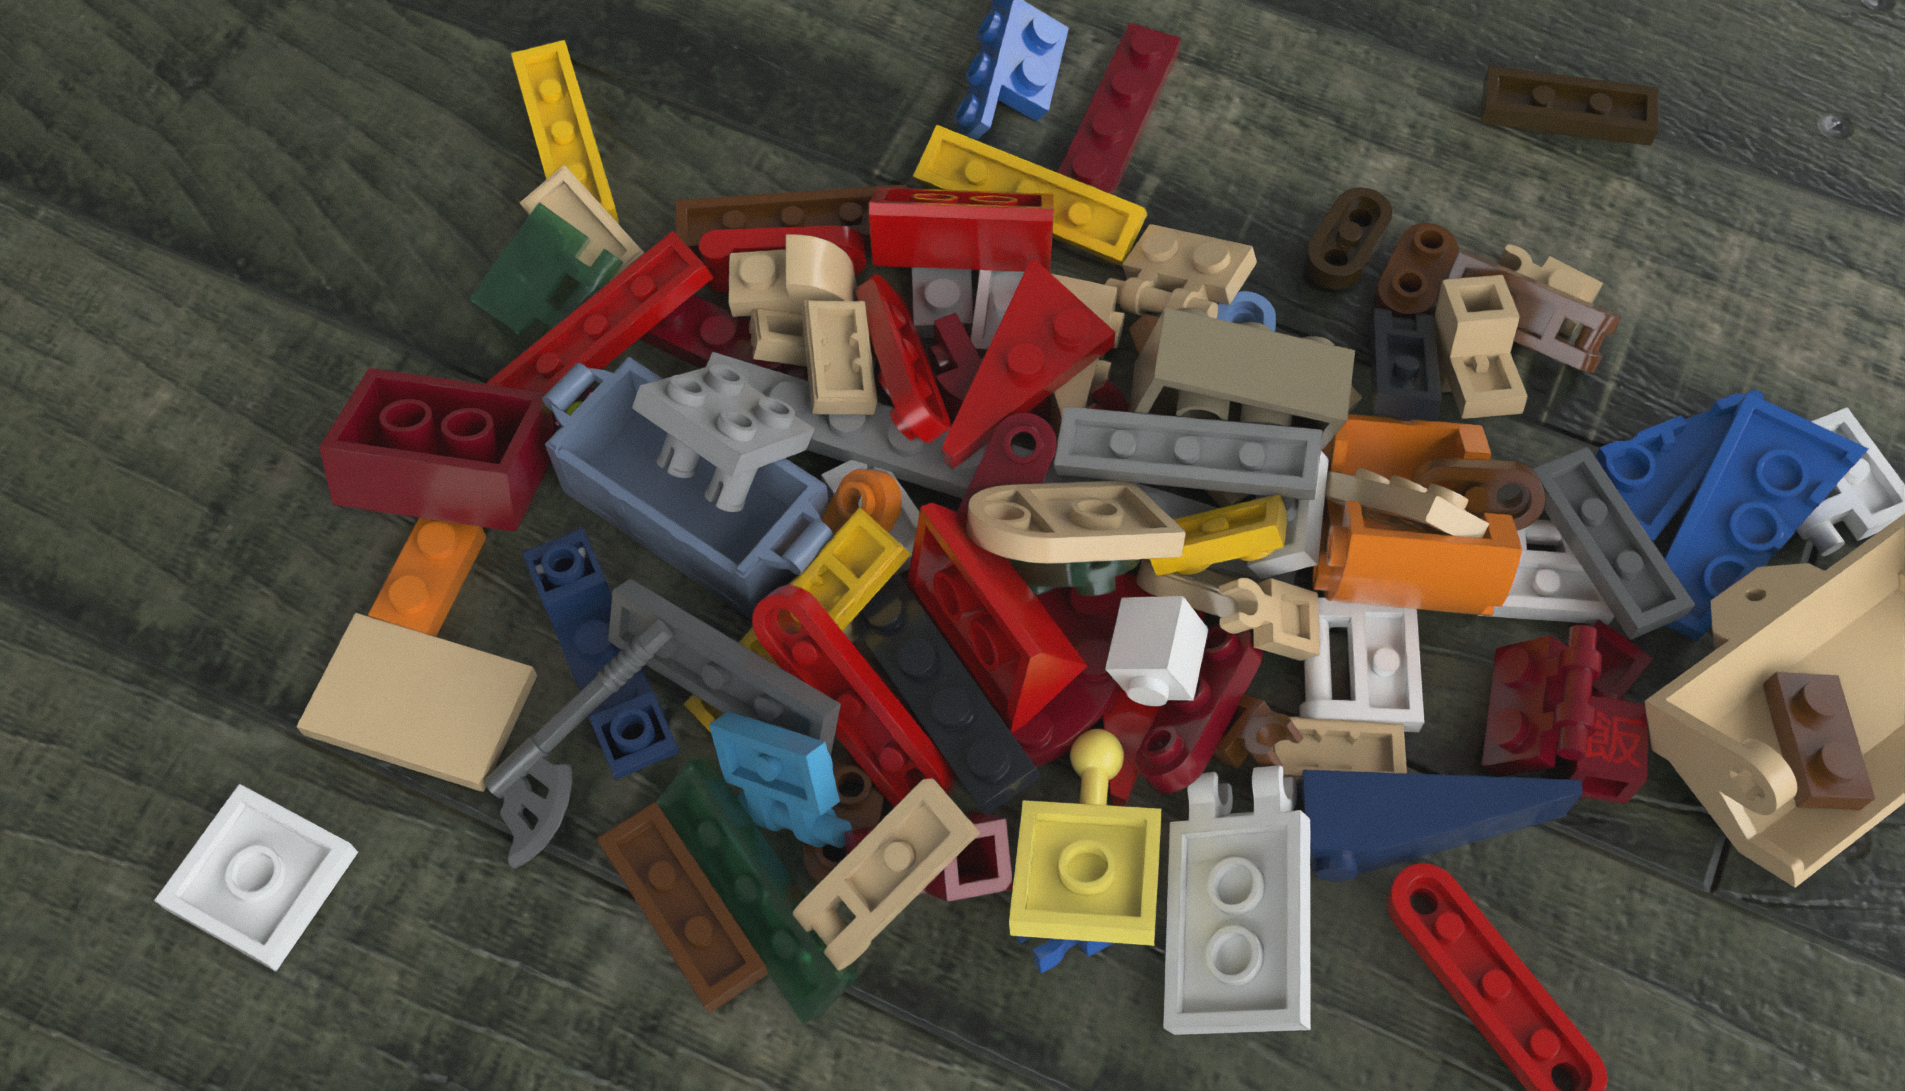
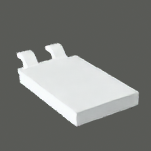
(1239, 911)

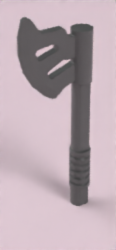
(532, 755)

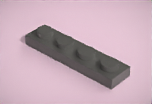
(720, 667)

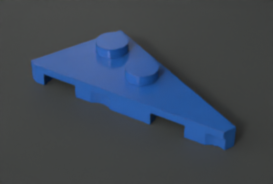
(1666, 462)

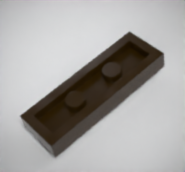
(1570, 105)

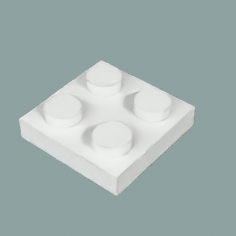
(257, 877)

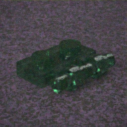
(534, 267)

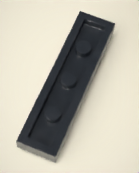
(944, 697)

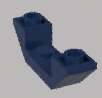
(579, 608)

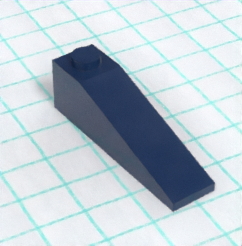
(1393, 818)

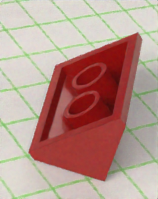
(960, 229)
(989, 618)

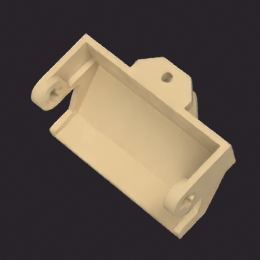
(1718, 719)

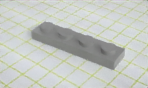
(1189, 452)

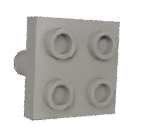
(726, 423)

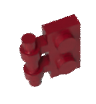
(1527, 706)

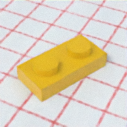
(1227, 533)

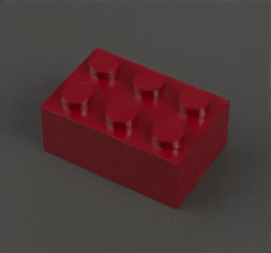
(438, 449)

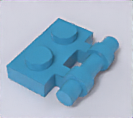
(782, 777)

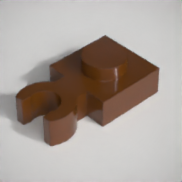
(1254, 732)

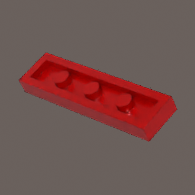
(611, 317)

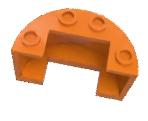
(1404, 568)

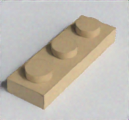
(1405, 504)

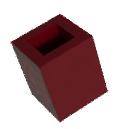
(1615, 753)

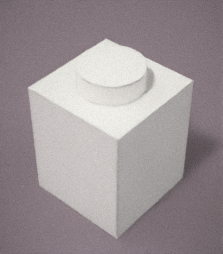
(1157, 649)

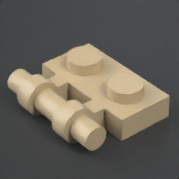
(1188, 265)

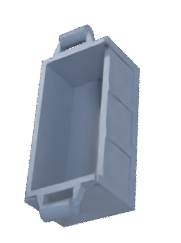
(609, 465)

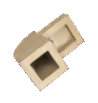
(787, 277)
(1474, 345)

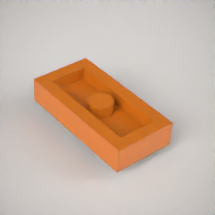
(428, 575)

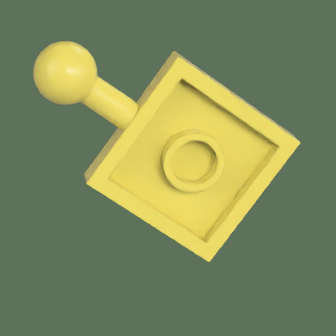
(1087, 865)

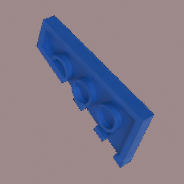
(1752, 500)

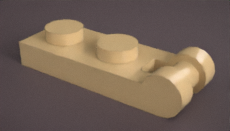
(886, 871)

